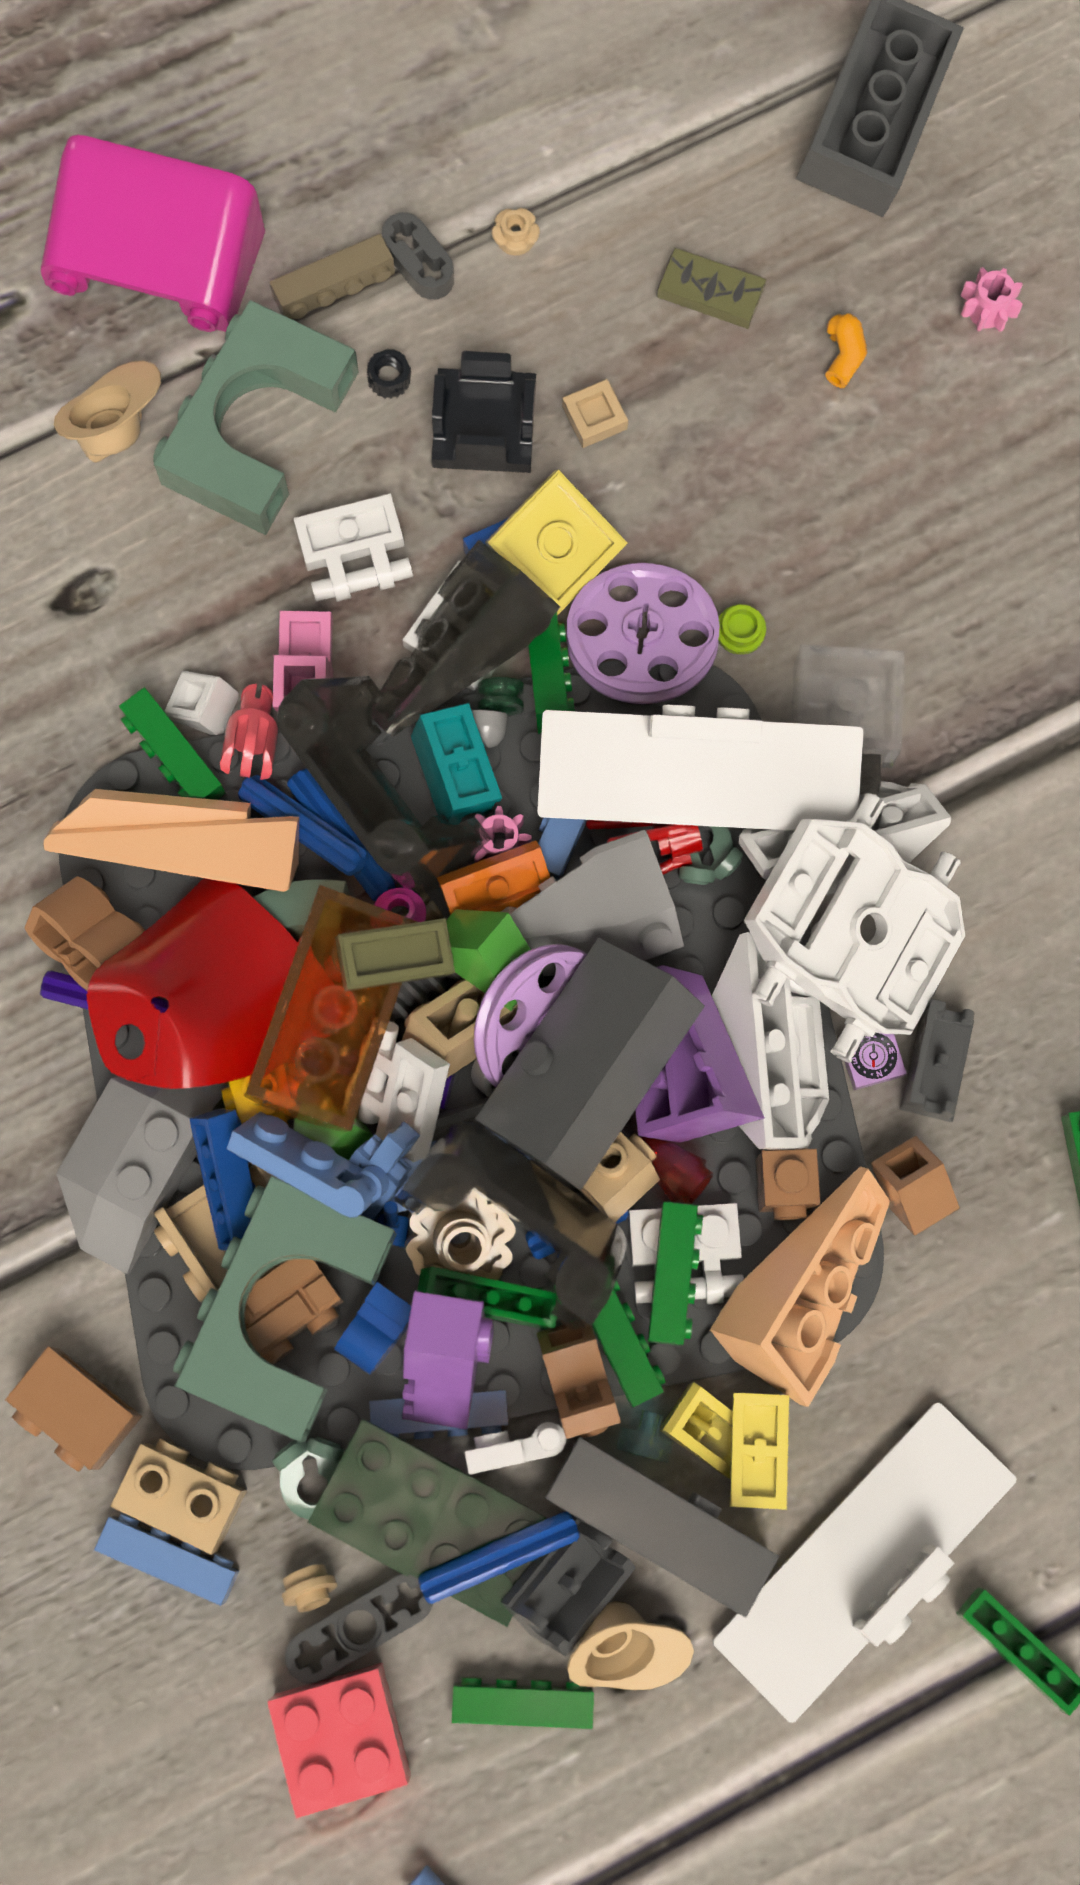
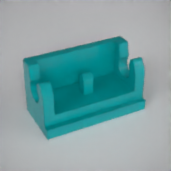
(455, 763)

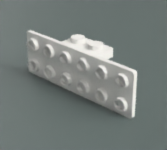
(697, 769)
(866, 1563)

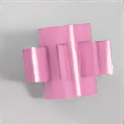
(991, 299)
(503, 824)

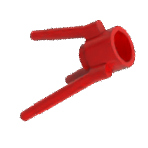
(670, 839)

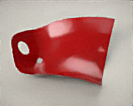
(221, 972)

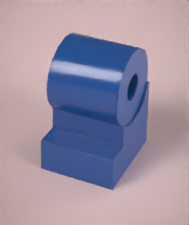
(374, 1329)

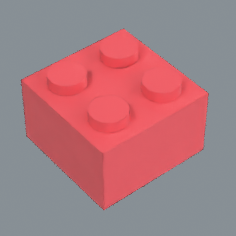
(339, 1740)

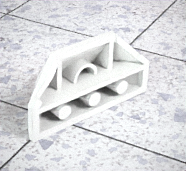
(907, 822)
(777, 1049)

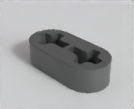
(425, 250)

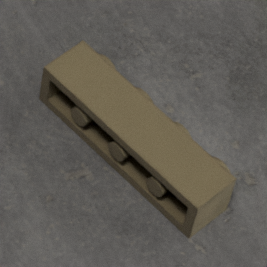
(333, 277)

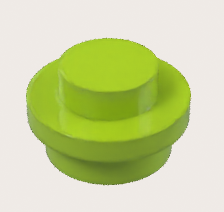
(741, 629)

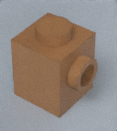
(787, 1182)
(915, 1185)

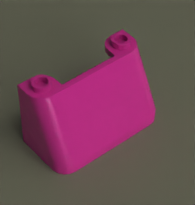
(152, 229)

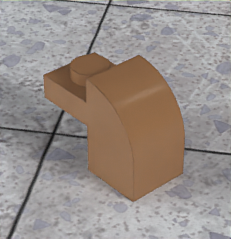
(578, 1380)

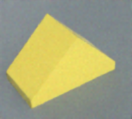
(702, 1427)

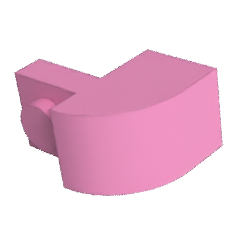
(303, 650)

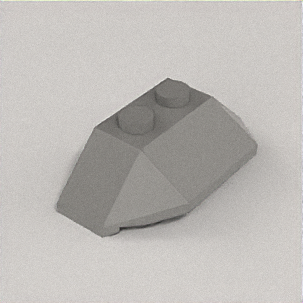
(130, 1164)

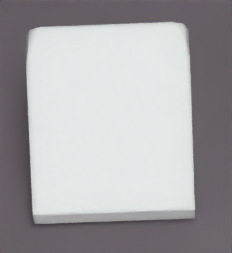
(202, 702)

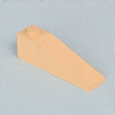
(791, 1304)

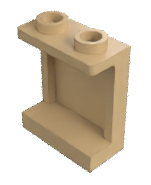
(190, 1231)

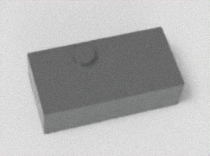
(880, 104)
(590, 1062)
(662, 1526)

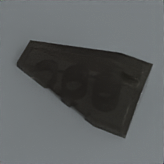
(482, 622)

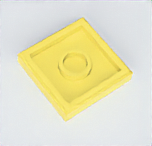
(557, 539)

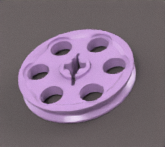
(662, 641)
(520, 983)

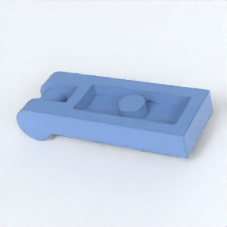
(308, 1165)

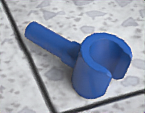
(394, 1221)

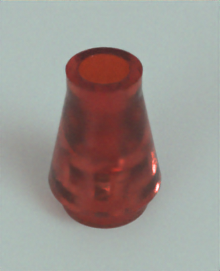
(680, 1171)

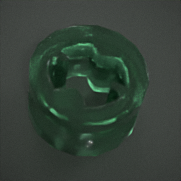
(501, 695)

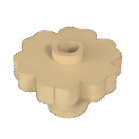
(483, 1252)

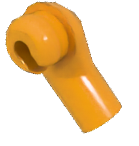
(851, 341)

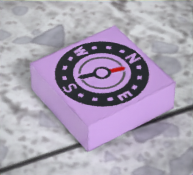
(875, 1061)

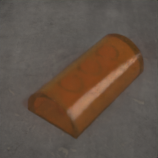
(319, 1036)

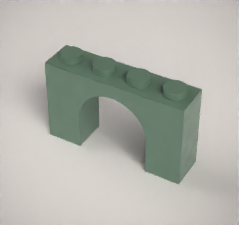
(258, 353)
(222, 1360)

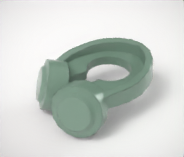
(725, 860)
(291, 1467)

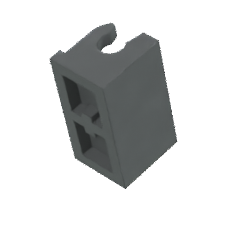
(937, 1061)
(568, 1589)

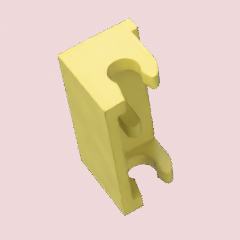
(759, 1451)

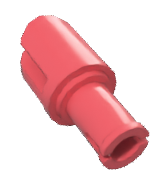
(251, 732)

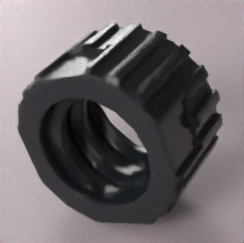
(391, 388)

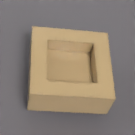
(595, 413)

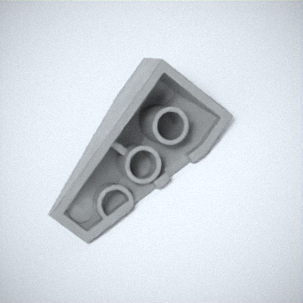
(609, 897)

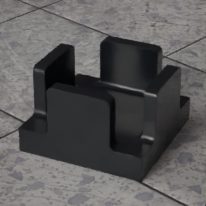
(483, 415)

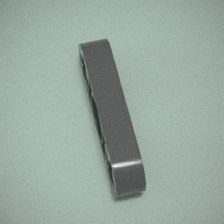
(316, 1634)

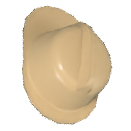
(109, 412)
(628, 1651)

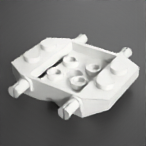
(869, 984)

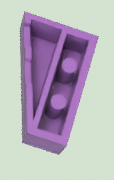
(701, 1083)
(442, 1358)

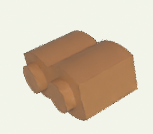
(80, 928)

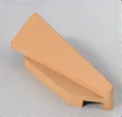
(181, 837)

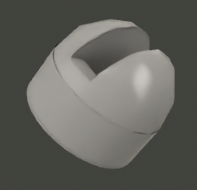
(491, 726)

